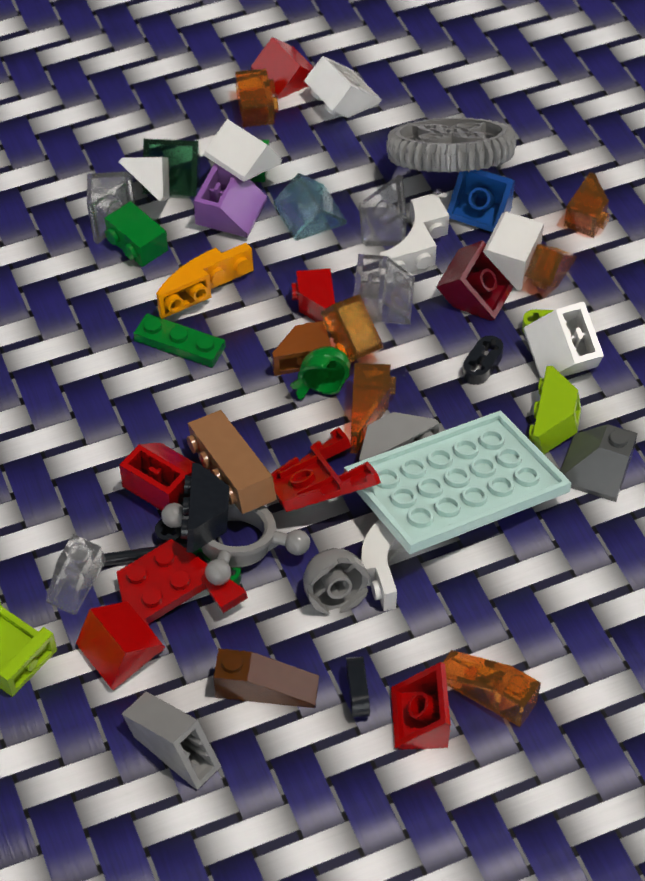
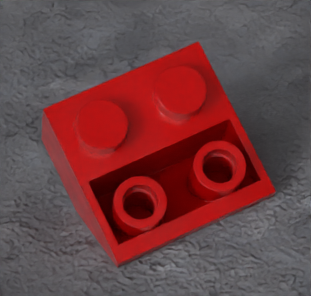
(156, 474)

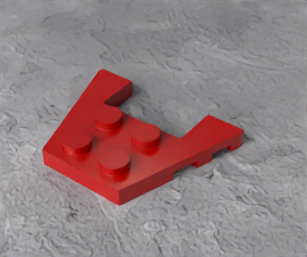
(314, 480)
(170, 578)

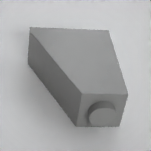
(173, 738)

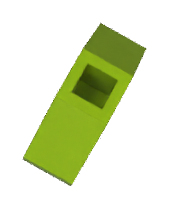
(556, 412)

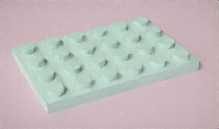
(459, 481)

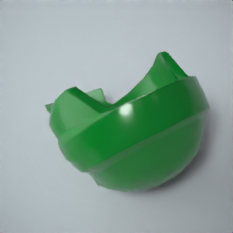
(322, 371)

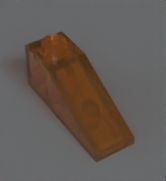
(370, 398)
(493, 685)

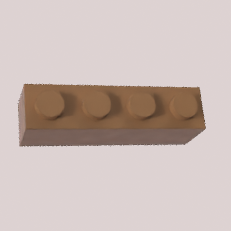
(231, 461)

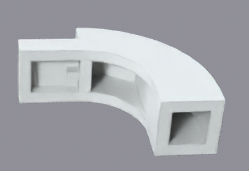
(376, 553)

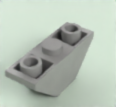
(396, 431)

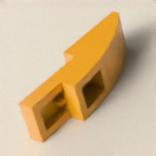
(196, 278)

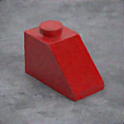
(313, 292)

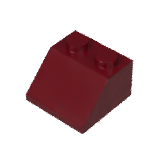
(474, 283)

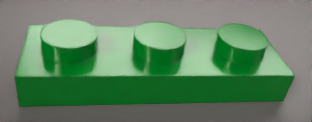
(179, 340)

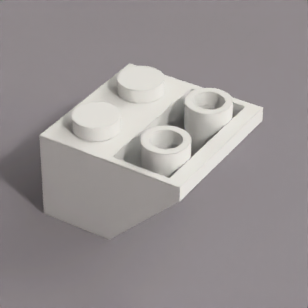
(564, 341)

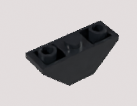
(205, 508)

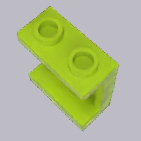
(21, 651)

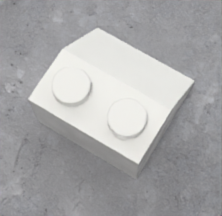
(340, 88)

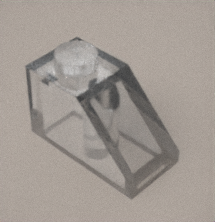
(75, 574)

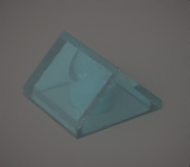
(308, 208)

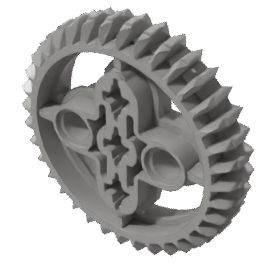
(451, 144)

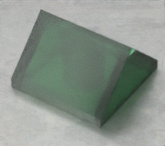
(182, 161)

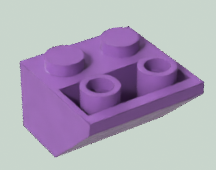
(228, 203)

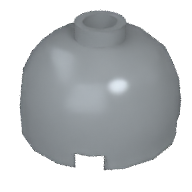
(335, 580)

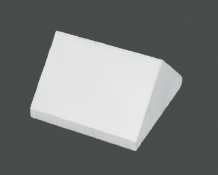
(240, 152)
(151, 173)
(513, 246)

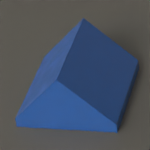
(481, 198)

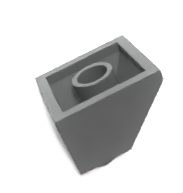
(599, 460)

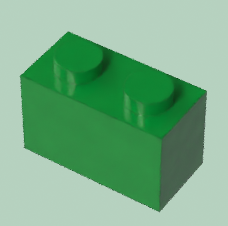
(136, 234)

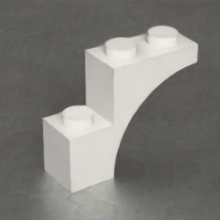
(418, 248)

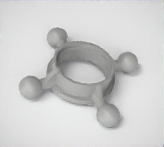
(224, 557)

